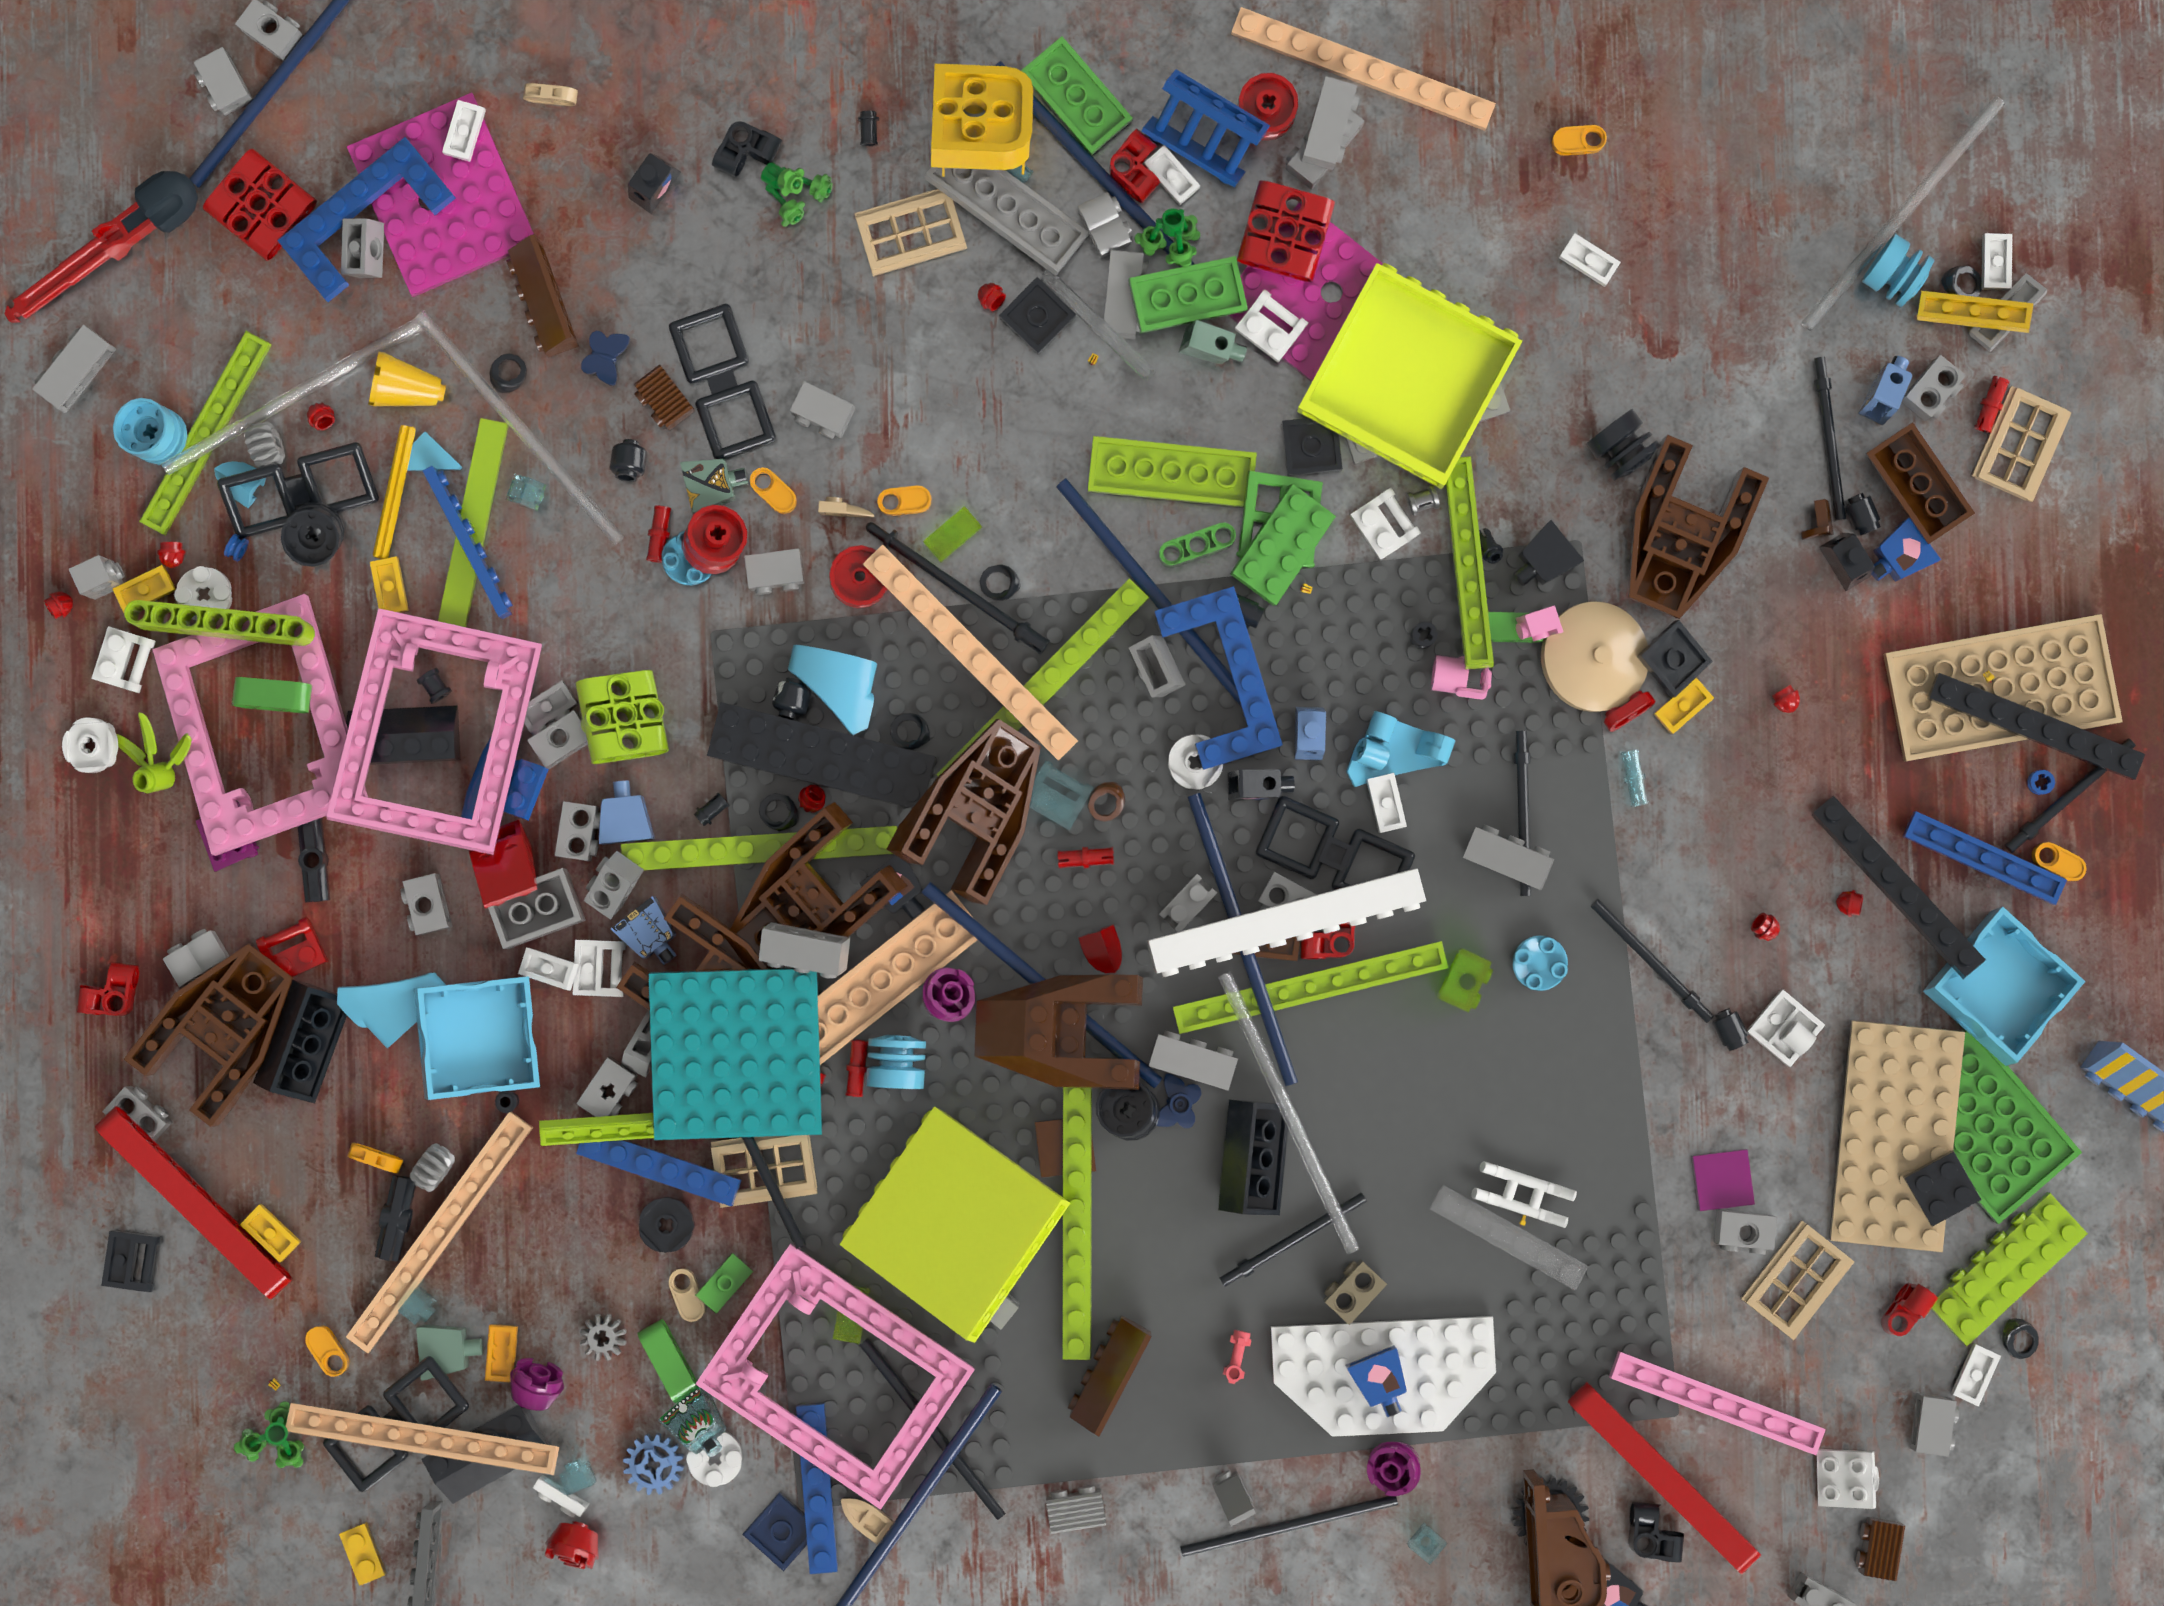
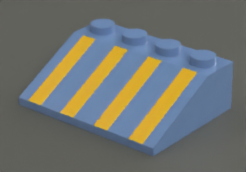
(2128, 1078)

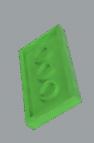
(1077, 95)
(1187, 294)
(1283, 545)

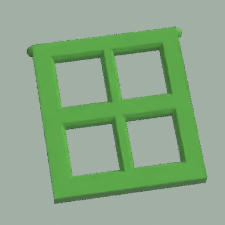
(1251, 515)

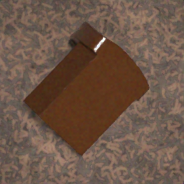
(1823, 521)

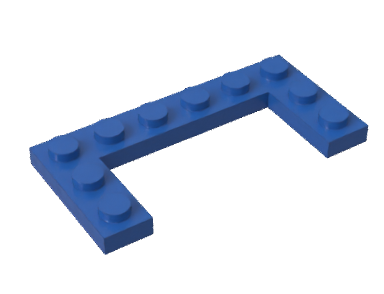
(397, 163)
(1261, 727)

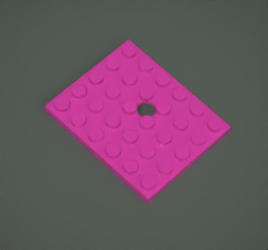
(466, 233)
(1340, 262)

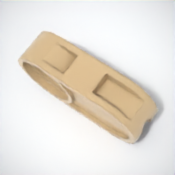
(550, 94)
(687, 1303)

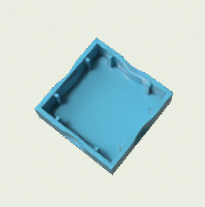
(2009, 994)
(476, 1037)

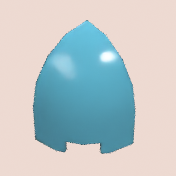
(244, 492)

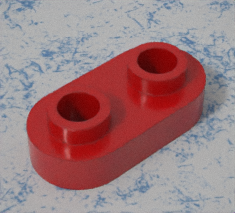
(1637, 705)

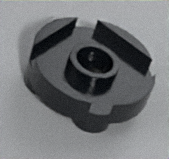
(650, 1224)

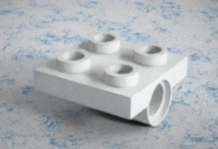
(1785, 1028)
(1847, 1478)

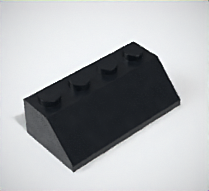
(416, 735)
(302, 1043)
(1253, 1158)
(462, 1478)

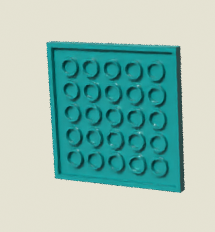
(735, 1053)

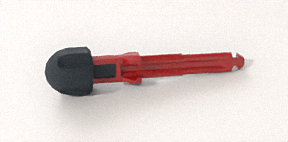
(160, 203)

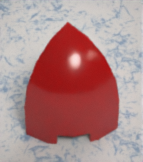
(1102, 949)

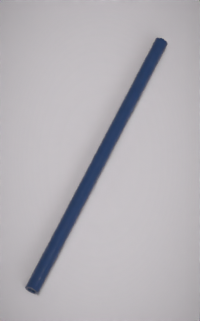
(267, 91)
(1094, 168)
(1145, 582)
(1249, 961)
(1031, 976)
(920, 1496)

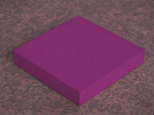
(1723, 1180)

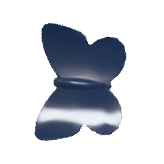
(604, 356)
(1178, 1103)

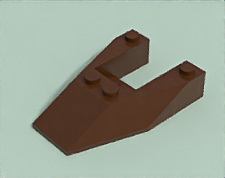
(1680, 545)
(986, 795)
(796, 895)
(725, 948)
(229, 1017)
(1043, 1030)

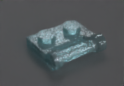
(1054, 804)

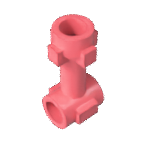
(1233, 1371)

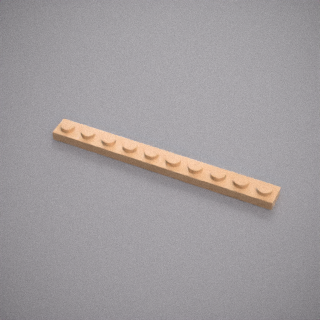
(1363, 68)
(970, 653)
(439, 1232)
(422, 1439)

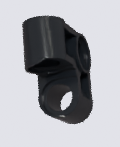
(732, 154)
(1663, 1544)

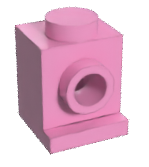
(1539, 624)

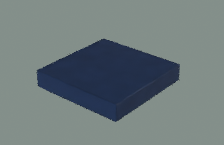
(779, 1531)

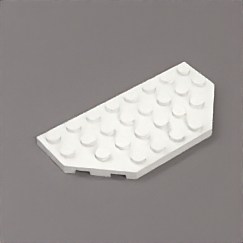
(1440, 1361)

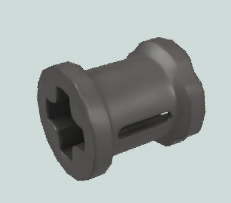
(1423, 500)

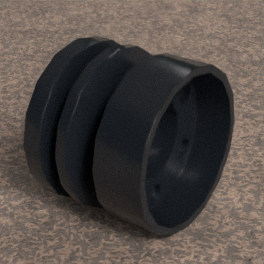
(1623, 445)
(307, 548)
(1111, 1108)

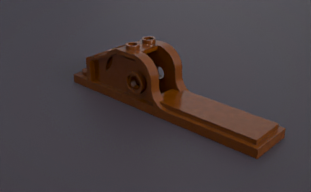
(1558, 1568)

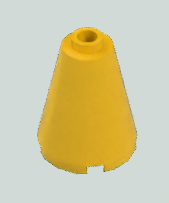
(403, 384)

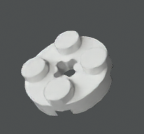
(201, 578)
(105, 745)
(1179, 764)
(713, 1473)

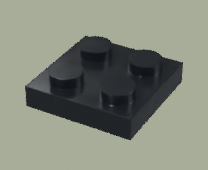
(1037, 315)
(1310, 447)
(1674, 658)
(1942, 1188)

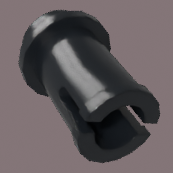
(868, 124)
(1491, 550)
(711, 809)
(500, 1101)

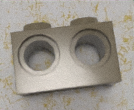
(1360, 1296)

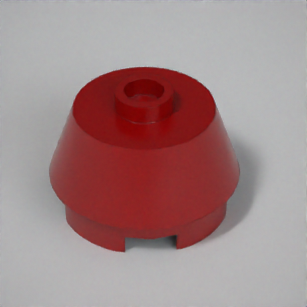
(573, 1545)

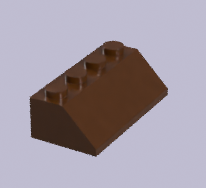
(542, 297)
(1920, 483)
(1110, 1374)

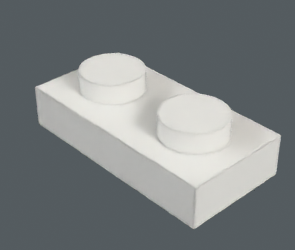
(464, 130)
(1172, 175)
(1589, 260)
(1996, 261)
(1386, 803)
(548, 968)
(1975, 1374)
(550, 1490)

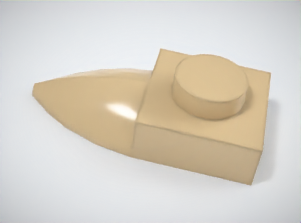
(835, 507)
(867, 1518)

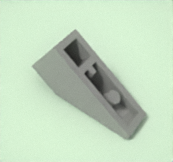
(638, 1051)
(1233, 1497)

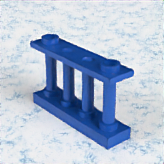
(1215, 107)

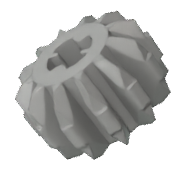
(264, 444)
(432, 1167)
(611, 1332)

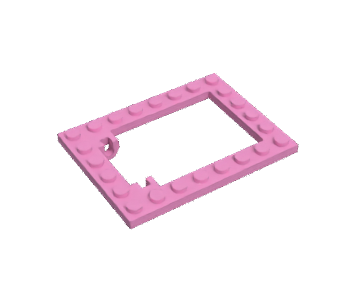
(394, 645)
(222, 820)
(737, 1382)

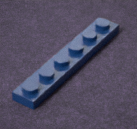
(463, 531)
(1984, 858)
(663, 1169)
(818, 1501)

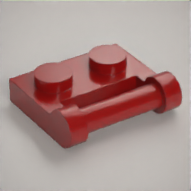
(298, 957)

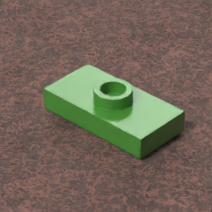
(723, 1283)

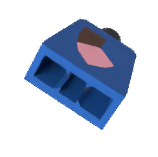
(1903, 553)
(1380, 1379)

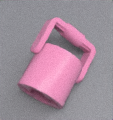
(1452, 677)

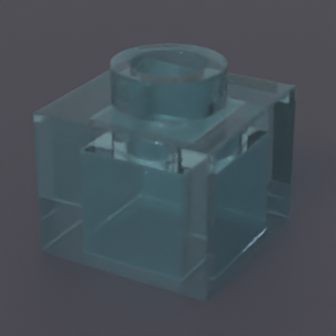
(526, 492)
(418, 1306)
(577, 1476)
(1429, 1552)

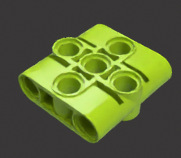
(637, 693)

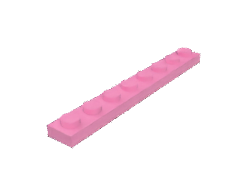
(1717, 1403)

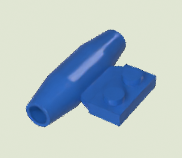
(522, 792)

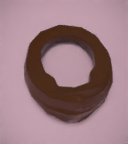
(1100, 790)

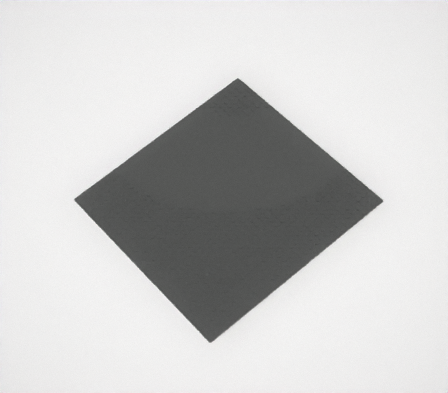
(1386, 1075)

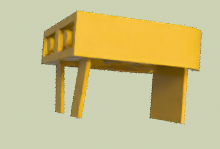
(984, 142)

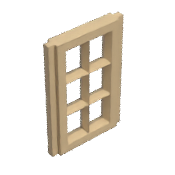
(918, 254)
(2044, 454)
(760, 1194)
(1817, 1295)

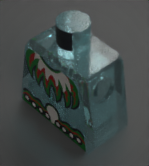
(696, 1422)

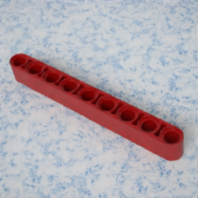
(193, 1202)
(1664, 1478)

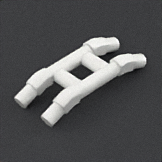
(1533, 1208)

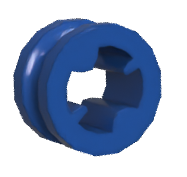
(236, 547)
(2034, 777)

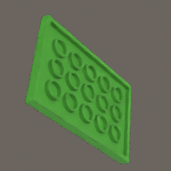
(2004, 1134)

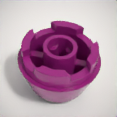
(948, 994)
(535, 1384)
(1394, 1468)

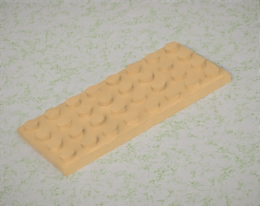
(2045, 667)
(1893, 1121)

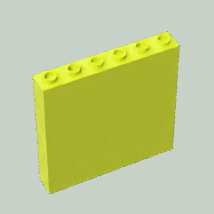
(1410, 375)
(954, 1224)

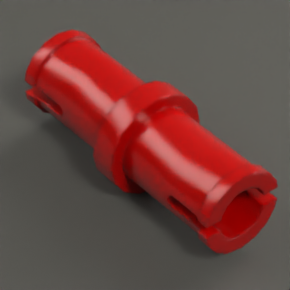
(1991, 404)
(658, 533)
(1086, 857)
(856, 1068)

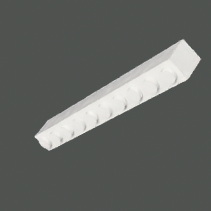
(1286, 921)

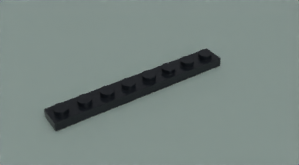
(2036, 726)
(1898, 887)

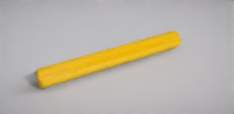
(394, 492)

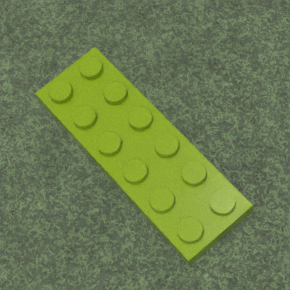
(1169, 471)

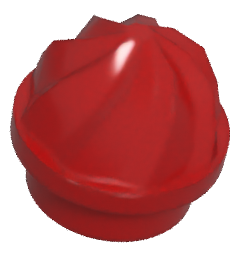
(991, 296)
(320, 416)
(171, 553)
(59, 604)
(1787, 699)
(812, 798)
(1850, 903)
(1765, 927)

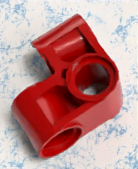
(1138, 179)
(1322, 945)
(121, 982)
(1910, 1304)

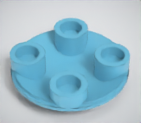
(677, 566)
(1540, 963)

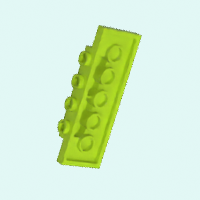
(2007, 1268)

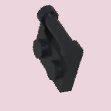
(121, 1260)

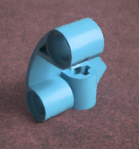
(839, 681)
(1396, 749)
(386, 1007)

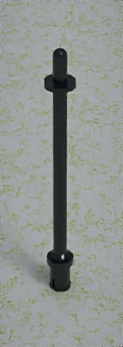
(1021, 631)

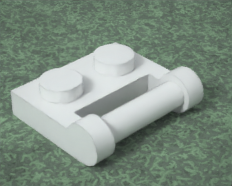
(1267, 334)
(1378, 530)
(115, 657)
(590, 970)

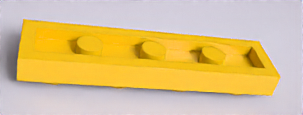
(1975, 311)

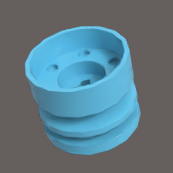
(1898, 270)
(149, 430)
(896, 1063)

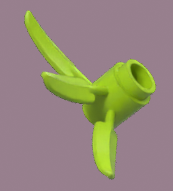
(153, 776)

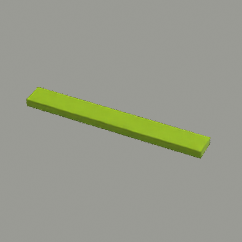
(212, 418)
(477, 508)
(1468, 566)

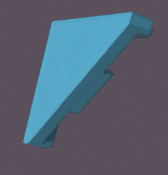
(428, 453)

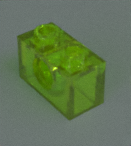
(1453, 993)

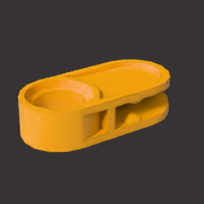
(1573, 142)
(777, 494)
(910, 500)
(2063, 863)
(375, 1157)
(322, 1345)

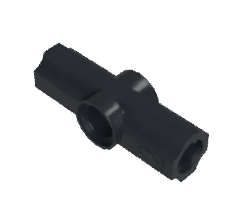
(314, 879)
(395, 1218)

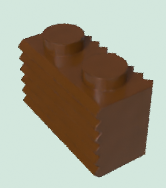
(664, 398)
(1880, 1548)

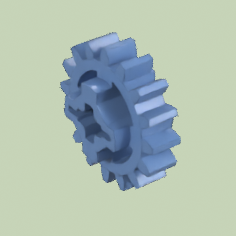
(656, 1476)

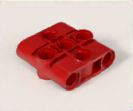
(1271, 206)
(232, 207)

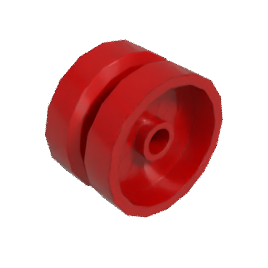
(1272, 91)
(714, 539)
(843, 582)

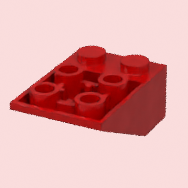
(507, 871)

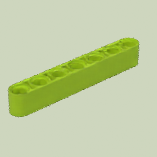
(208, 617)

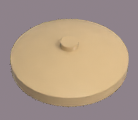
(1595, 657)

